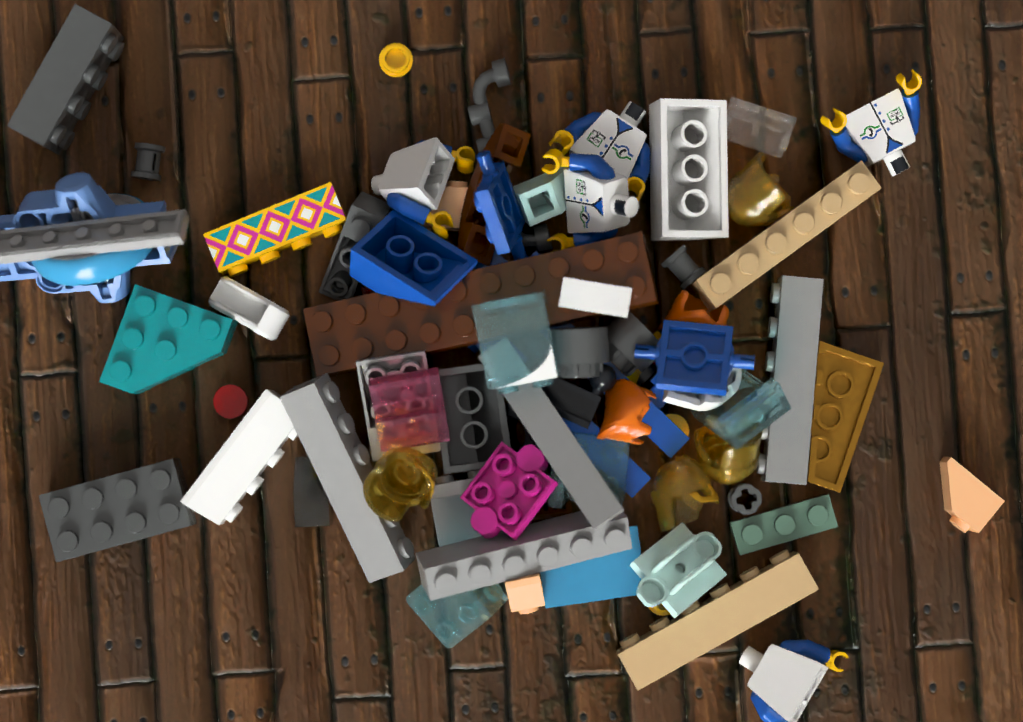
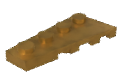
(840, 406)

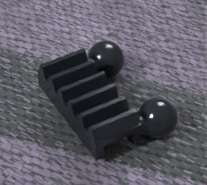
(577, 402)

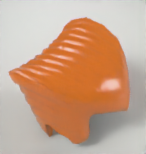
(691, 309)
(624, 412)

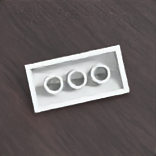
(688, 169)
(242, 460)

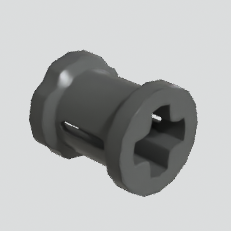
(147, 161)
(683, 267)
(735, 492)

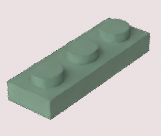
(783, 524)

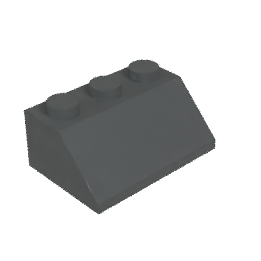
(474, 418)

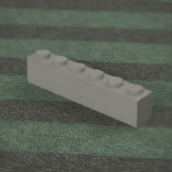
(794, 367)
(342, 469)
(539, 548)

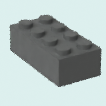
(67, 80)
(116, 509)

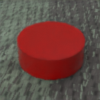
(231, 401)

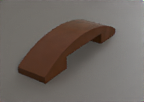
(505, 145)

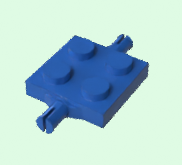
(499, 207)
(694, 357)

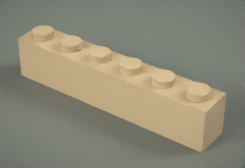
(785, 236)
(716, 619)

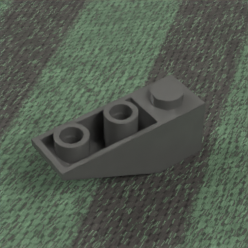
(362, 217)

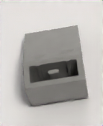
(382, 367)

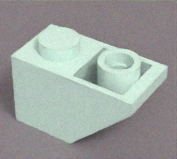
(542, 197)

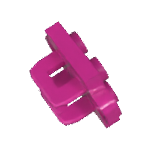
(509, 491)

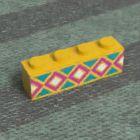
(276, 229)

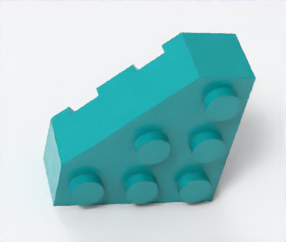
(163, 340)

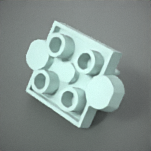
(678, 569)

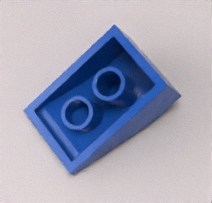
(408, 261)

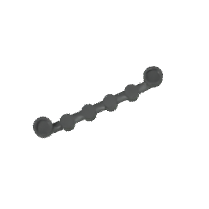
(481, 115)

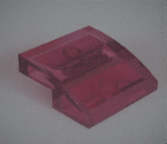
(409, 409)

